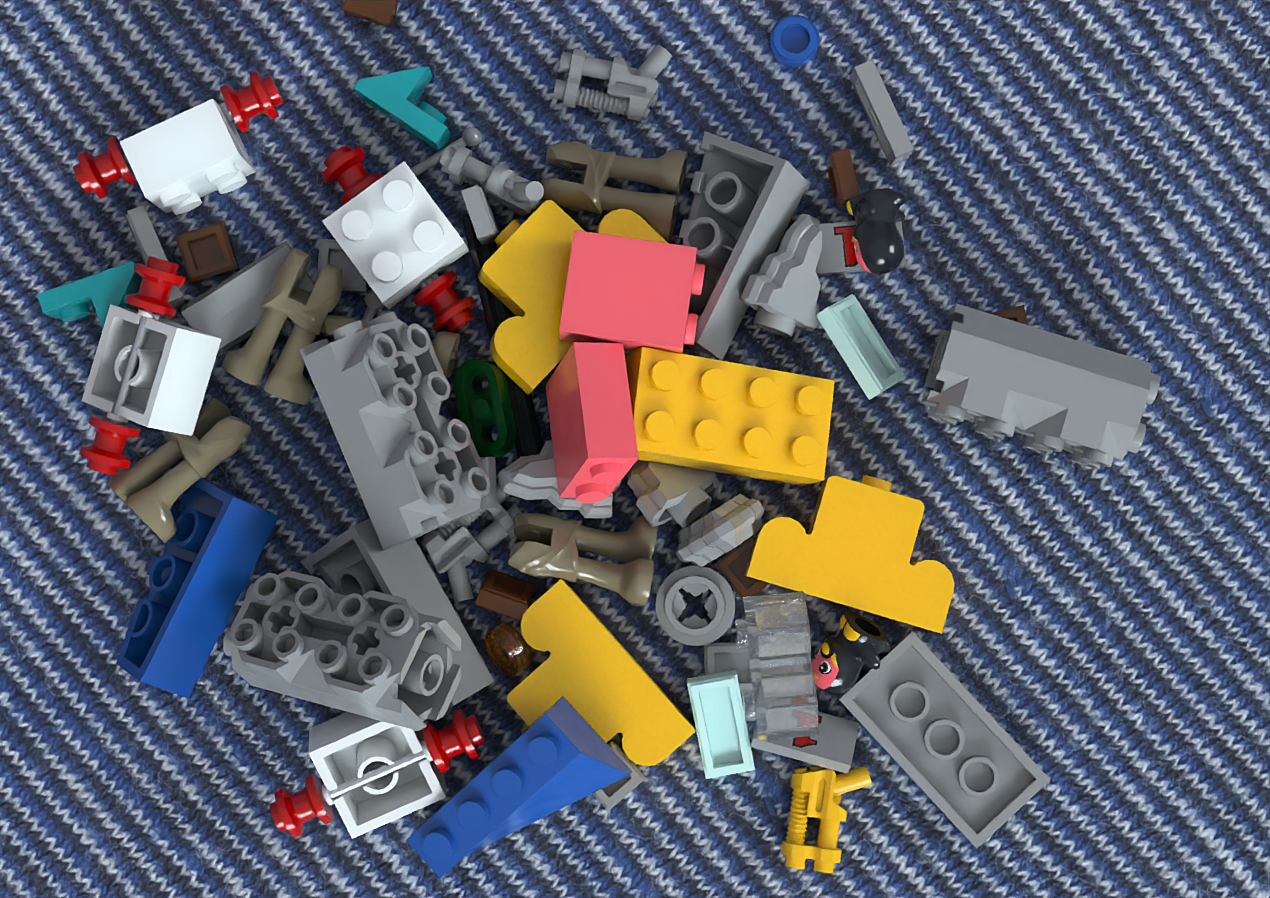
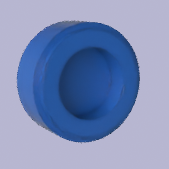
(794, 41)

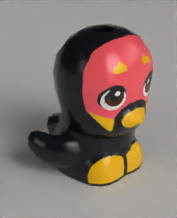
(875, 236)
(842, 656)

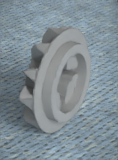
(695, 629)

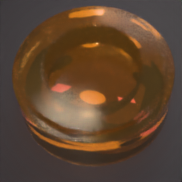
(507, 649)

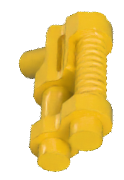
(818, 795)

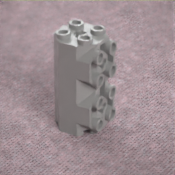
(1040, 387)
(384, 408)
(345, 651)

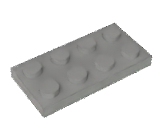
(944, 739)

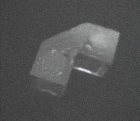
(779, 666)

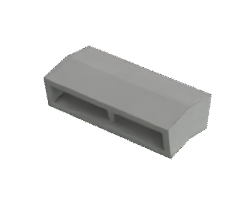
(234, 305)

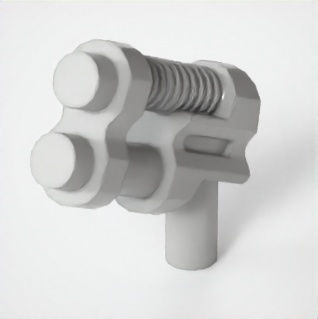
(629, 89)
(498, 181)
(455, 546)

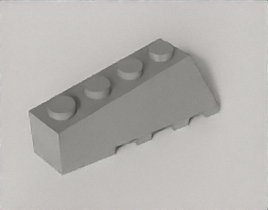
(735, 223)
(358, 564)

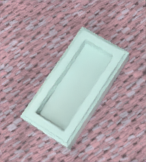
(860, 346)
(720, 724)

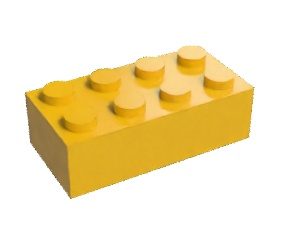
(729, 416)

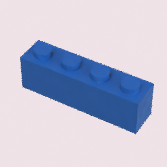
(194, 586)
(533, 777)

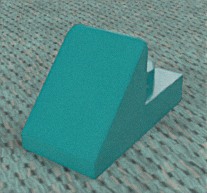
(395, 98)
(97, 290)

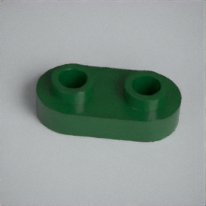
(484, 410)

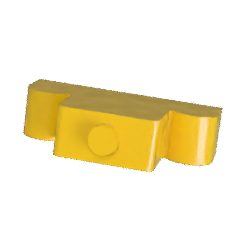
(530, 280)
(857, 554)
(596, 679)

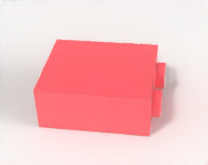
(630, 292)
(591, 421)

